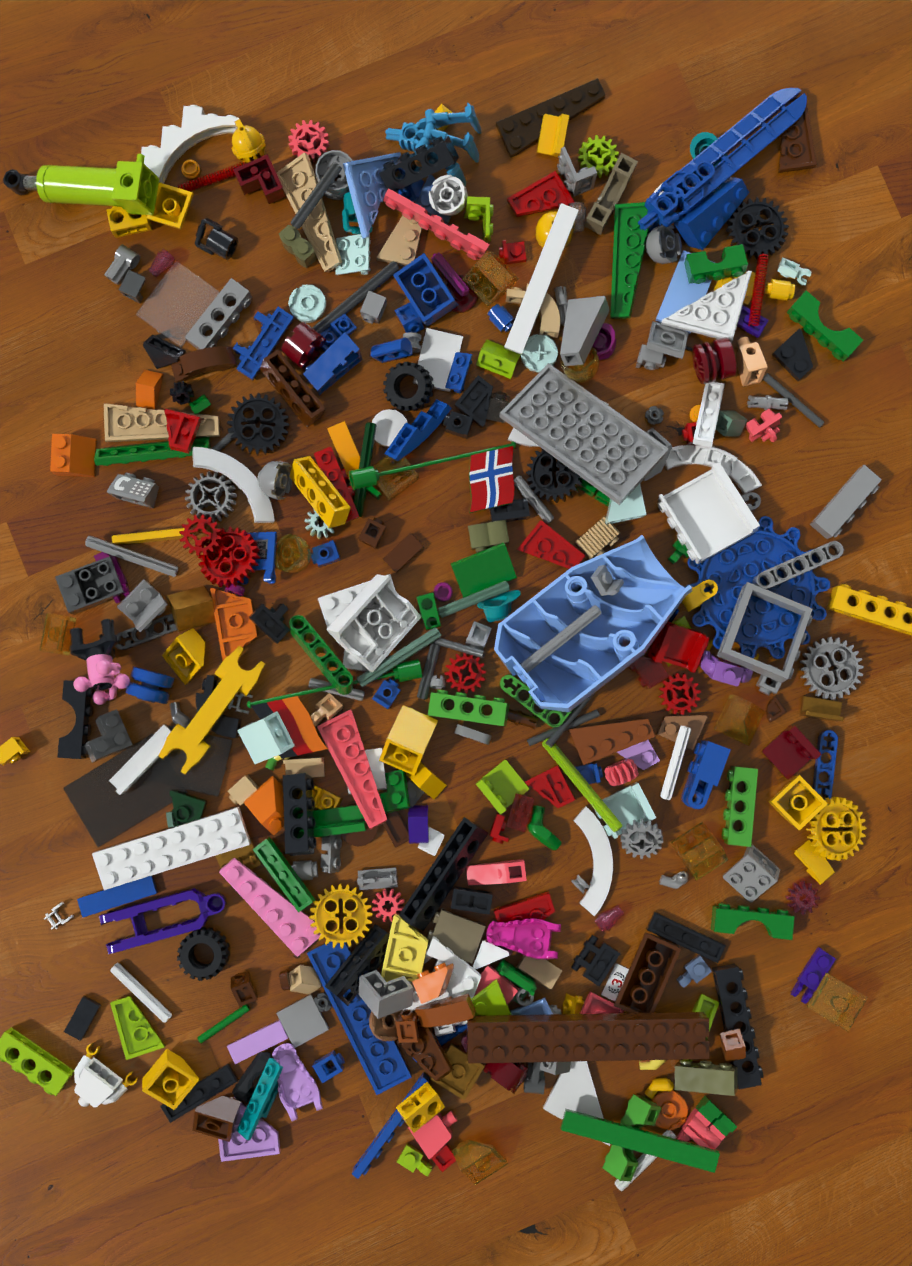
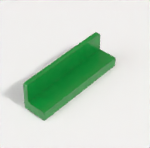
(336, 821)
(284, 874)

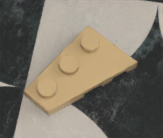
(402, 243)

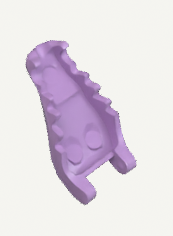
(295, 1083)

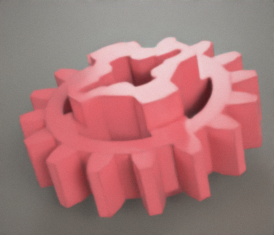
(306, 132)

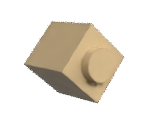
(242, 790)

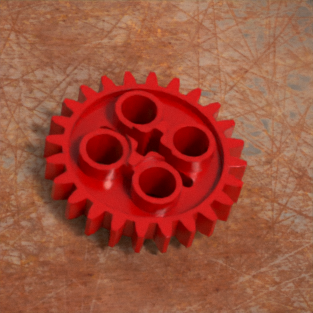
(230, 557)

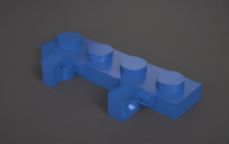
(272, 331)

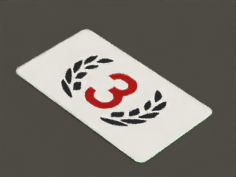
(614, 982)

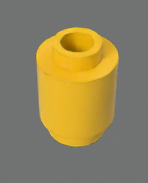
(780, 289)

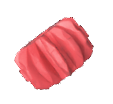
(621, 772)
(381, 902)

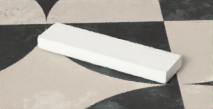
(708, 414)

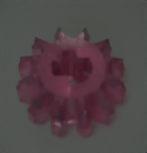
(807, 903)

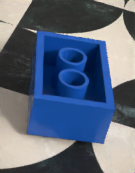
(425, 290)

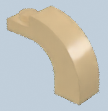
(548, 312)

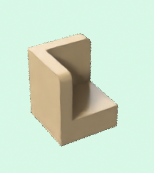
(304, 980)

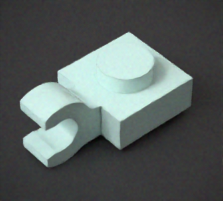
(791, 269)

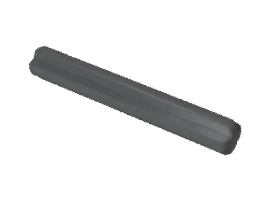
(316, 195)

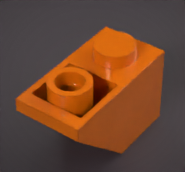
(433, 984)

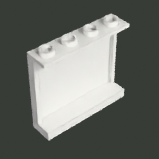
(708, 514)

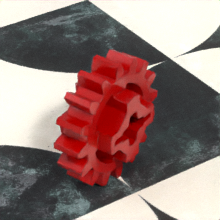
(201, 526)
(456, 669)
(689, 701)

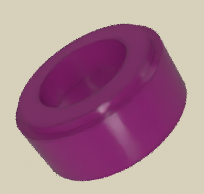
(238, 590)
(443, 592)

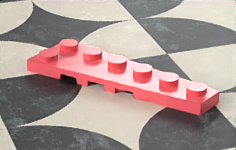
(469, 243)
(350, 757)

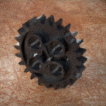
(751, 213)
(258, 407)
(540, 473)

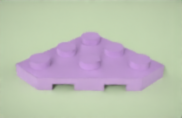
(263, 1141)

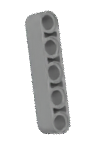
(805, 561)

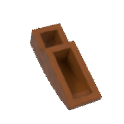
(446, 1011)

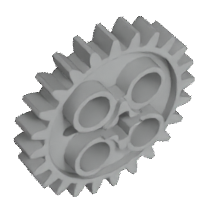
(847, 662)

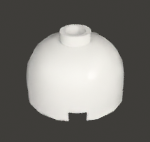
(448, 195)

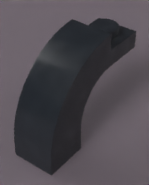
(225, 725)

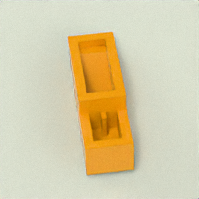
(345, 446)

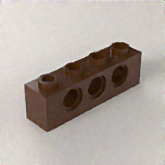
(292, 388)

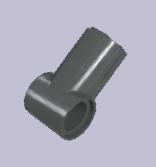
(535, 1079)

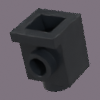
(461, 430)

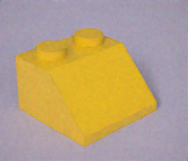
(798, 802)
(169, 1079)

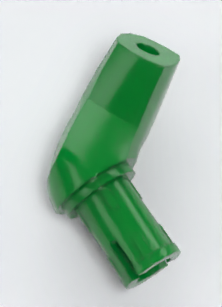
(540, 832)

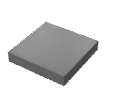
(667, 340)
(302, 1020)

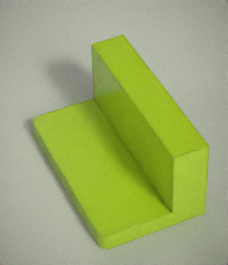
(497, 359)

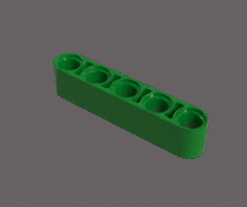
(319, 646)

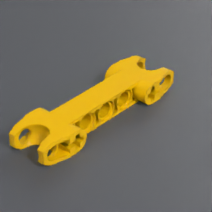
(191, 738)

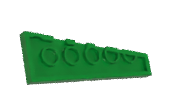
(627, 257)

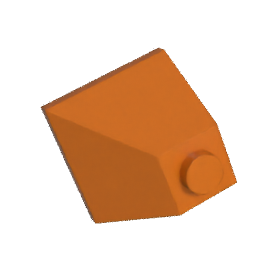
(268, 805)

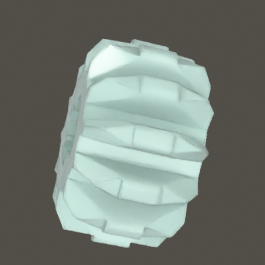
(317, 529)

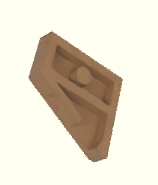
(670, 727)

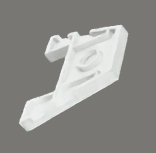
(463, 978)

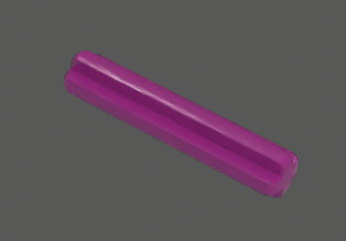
(450, 274)

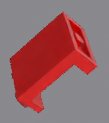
(679, 646)

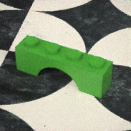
(622, 1161)

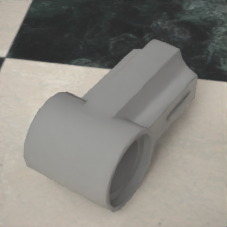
(124, 260)

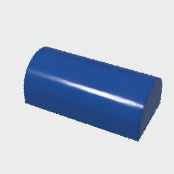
(392, 350)

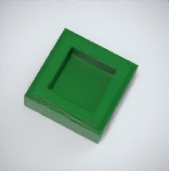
(199, 404)

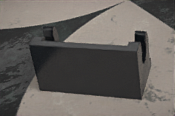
(511, 512)

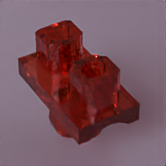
(520, 812)

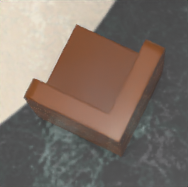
(733, 1045)

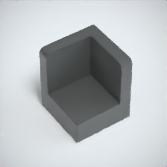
(132, 286)

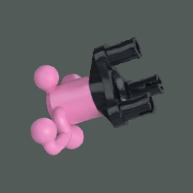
(99, 663)

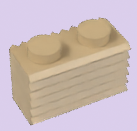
(597, 538)

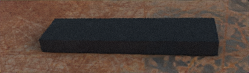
(686, 937)
(203, 1091)

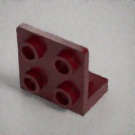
(790, 751)

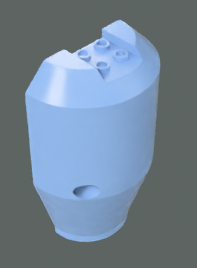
(604, 646)

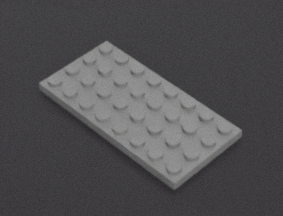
(584, 433)

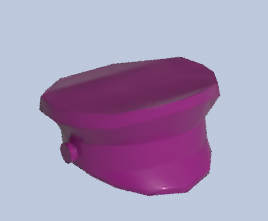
(605, 342)

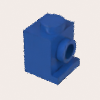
(332, 556)
(379, 696)
(325, 1071)

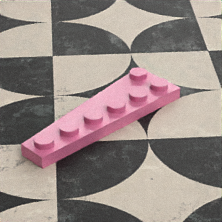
(272, 907)

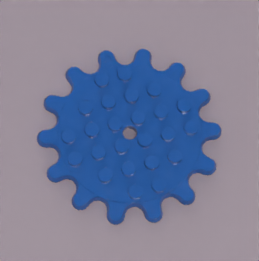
(763, 621)

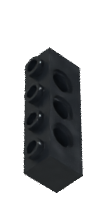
(446, 156)
(291, 786)

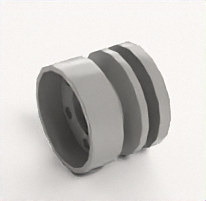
(339, 187)

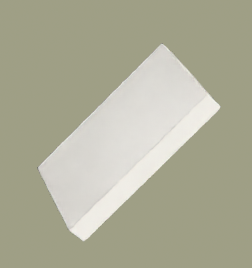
(438, 355)

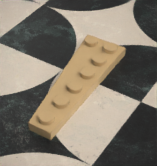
(298, 183)
(141, 424)

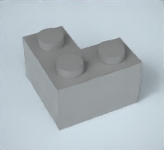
(383, 996)

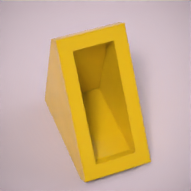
(427, 781)

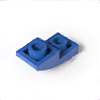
(336, 329)

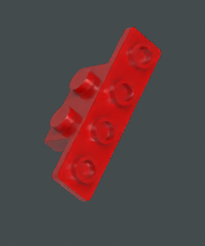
(328, 464)

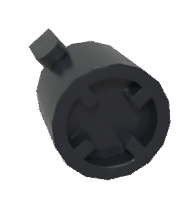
(218, 241)

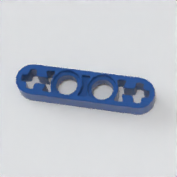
(828, 767)

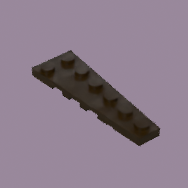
(524, 127)

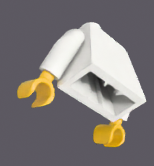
(98, 1083)

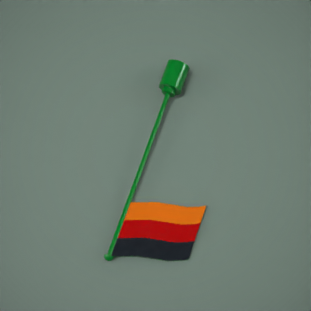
(298, 719)

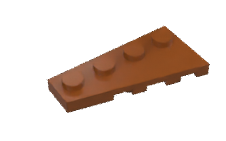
(606, 739)

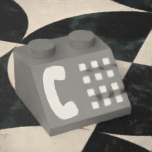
(134, 490)

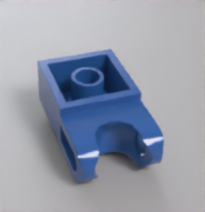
(704, 773)

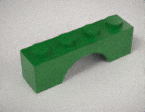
(838, 342)
(728, 919)

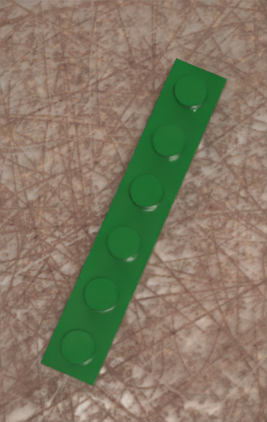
(143, 452)

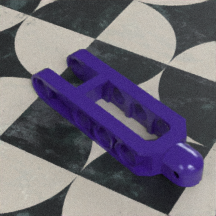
(208, 906)

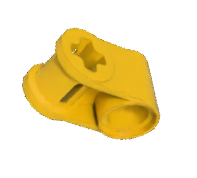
(698, 595)

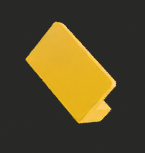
(552, 134)

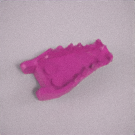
(527, 937)

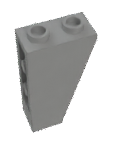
(582, 327)

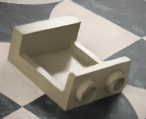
(457, 934)

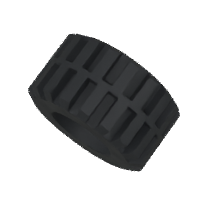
(393, 382)
(192, 965)

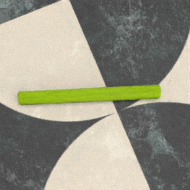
(583, 786)

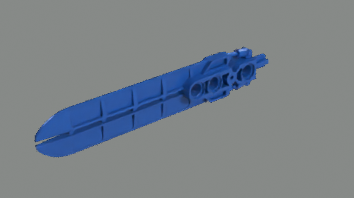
(675, 188)

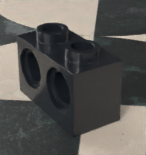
(471, 900)

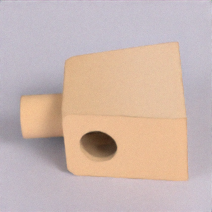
(750, 362)

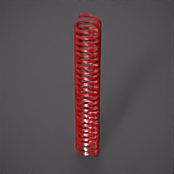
(211, 179)
(756, 286)

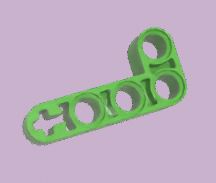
(529, 703)

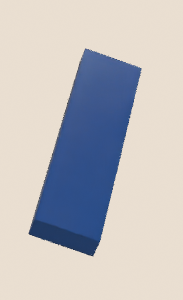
(117, 896)

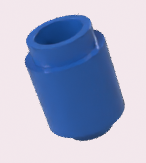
(501, 318)

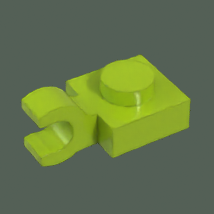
(412, 1158)

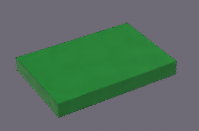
(483, 570)

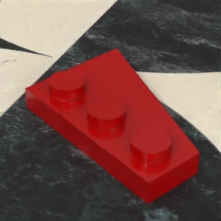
(550, 546)
(535, 907)

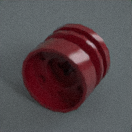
(714, 360)

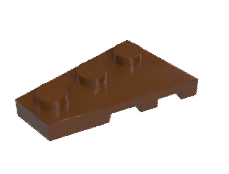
(428, 1053)

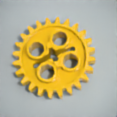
(837, 847)
(358, 915)

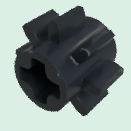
(182, 392)

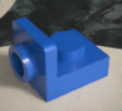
(409, 318)
(590, 772)

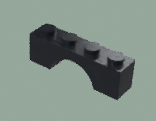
(73, 744)

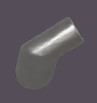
(177, 716)

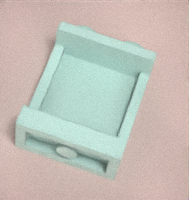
(266, 738)
(627, 806)

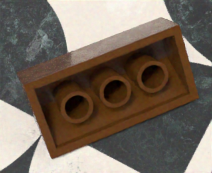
(647, 975)

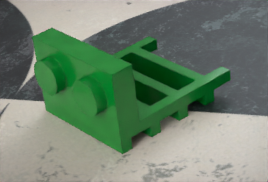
(517, 977)

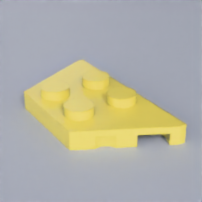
(404, 951)

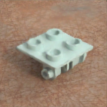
(354, 254)

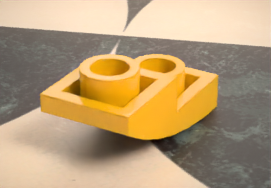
(323, 798)
(817, 866)

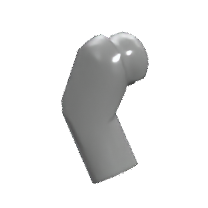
(674, 882)

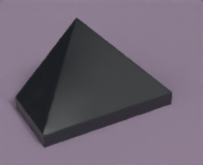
(162, 352)

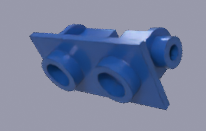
(458, 372)

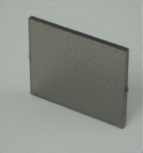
(204, 776)

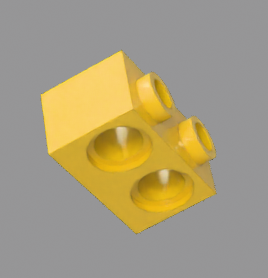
(129, 224)
(420, 1107)

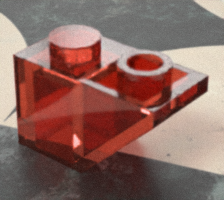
(649, 672)

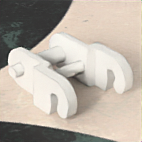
(238, 703)
(61, 921)

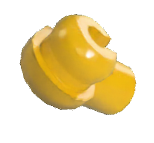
(659, 1084)

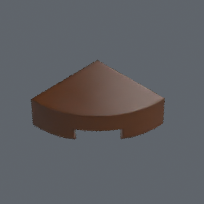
(774, 709)

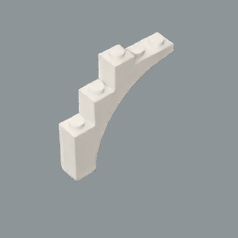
(177, 140)

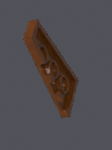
(797, 145)

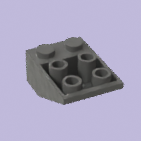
(89, 585)

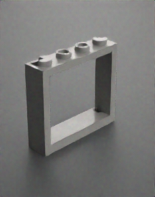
(742, 660)

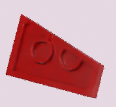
(540, 196)

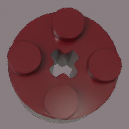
(303, 345)
(507, 1074)

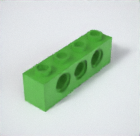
(438, 708)
(743, 836)

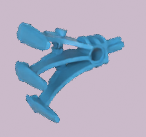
(425, 132)

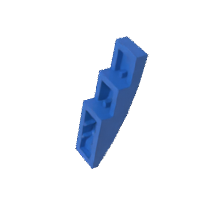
(413, 435)

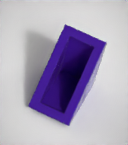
(418, 824)

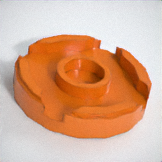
(673, 1110)

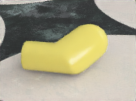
(650, 1064)

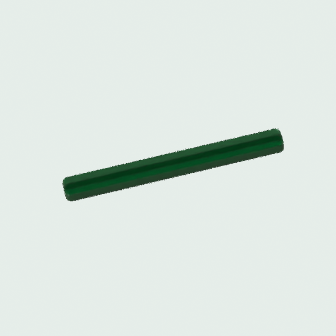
(365, 461)

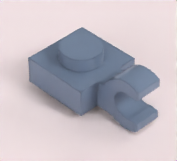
(695, 970)

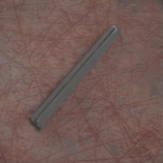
(357, 296)

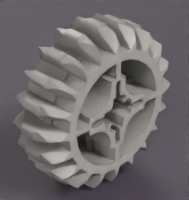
(216, 491)

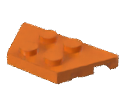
(232, 621)

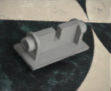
(331, 862)
(377, 878)

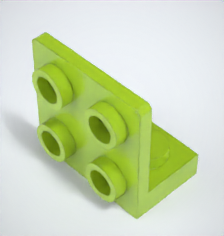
(480, 208)
(501, 786)

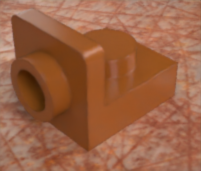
(407, 1027)

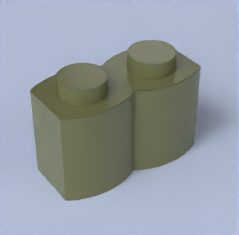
(297, 246)
(488, 535)

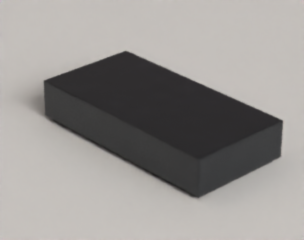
(82, 1018)

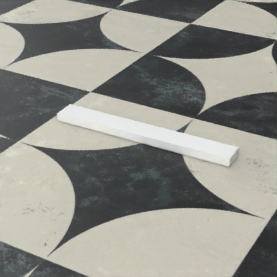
(541, 278)

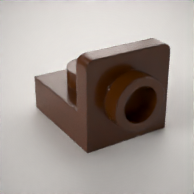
(243, 989)

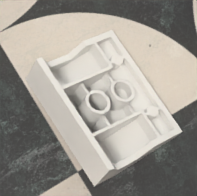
(374, 622)

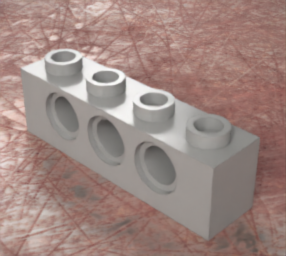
(207, 321)

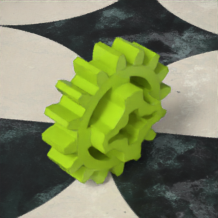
(603, 149)

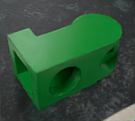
(429, 611)

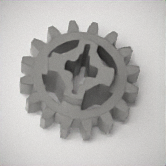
(641, 838)

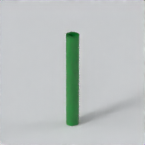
(223, 1023)

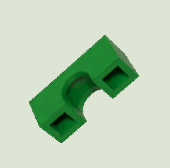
(701, 269)

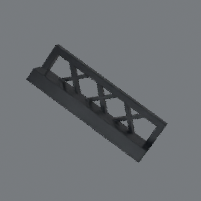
(358, 963)

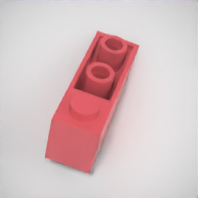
(496, 872)

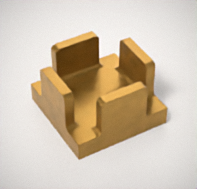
(464, 1074)

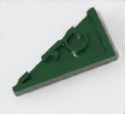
(186, 807)

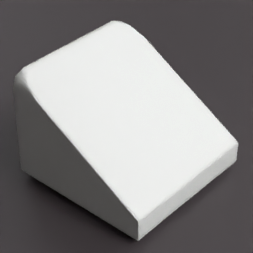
(435, 841)

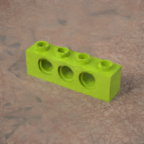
(44, 1061)

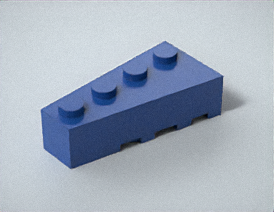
(711, 214)

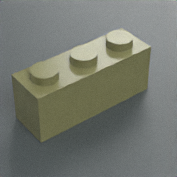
(706, 1077)

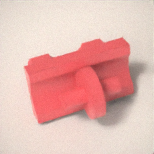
(767, 428)

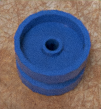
(149, 686)

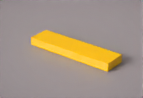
(144, 537)

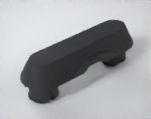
(242, 1088)

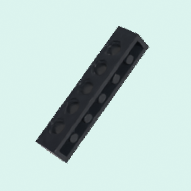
(443, 874)
(722, 976)

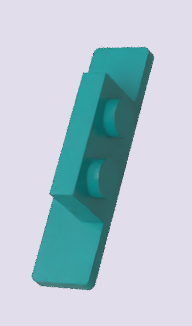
(261, 1099)

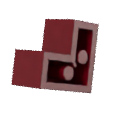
(259, 175)

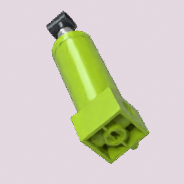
(127, 186)

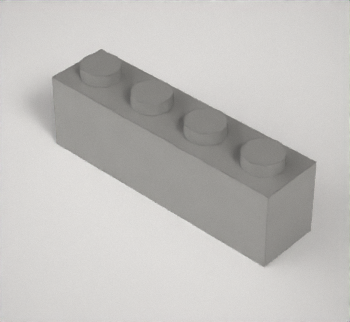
(845, 502)

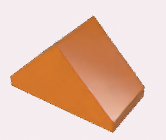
(148, 389)

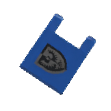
(267, 544)

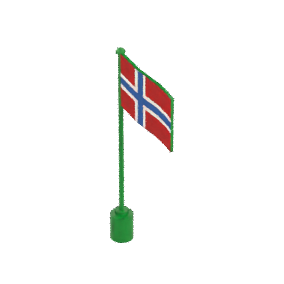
(489, 476)

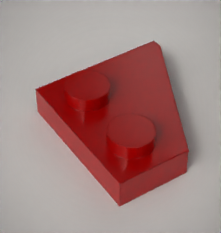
(181, 430)
(552, 786)

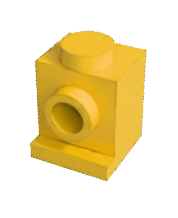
(11, 750)

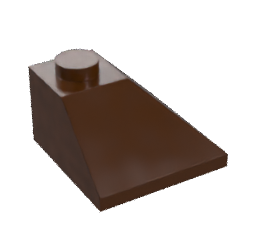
(217, 1117)

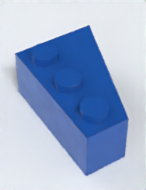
(333, 364)

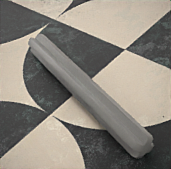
(131, 556)
(561, 638)

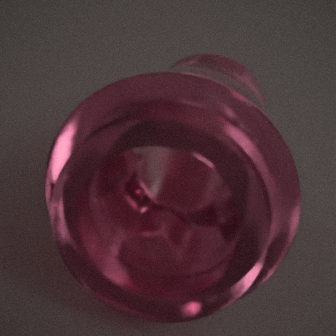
(161, 262)
(608, 919)

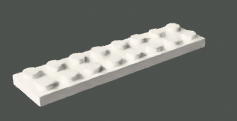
(171, 848)

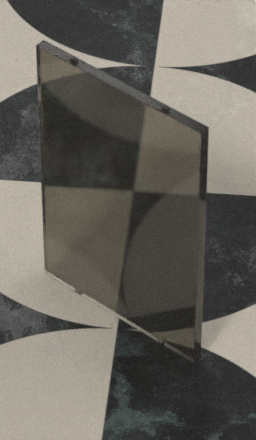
(107, 812)

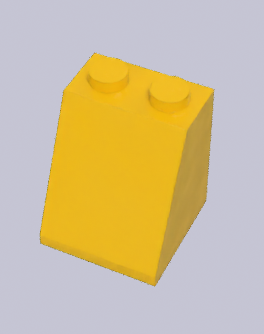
(408, 740)

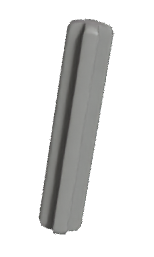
(533, 499)
(355, 694)

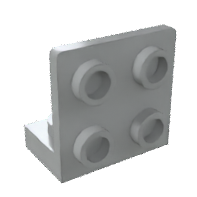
(575, 182)
(143, 605)
(752, 874)

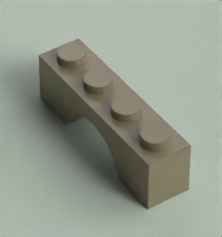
(611, 194)

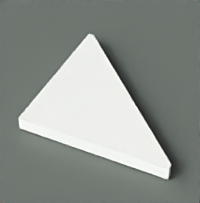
(714, 313)
(574, 1092)

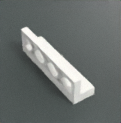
(140, 762)

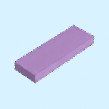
(257, 1041)

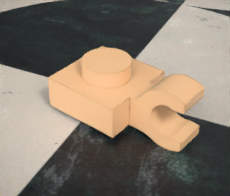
(327, 707)

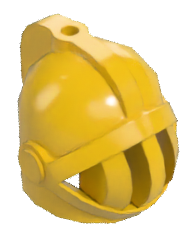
(247, 142)

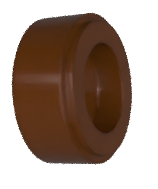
(284, 980)

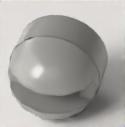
(438, 683)

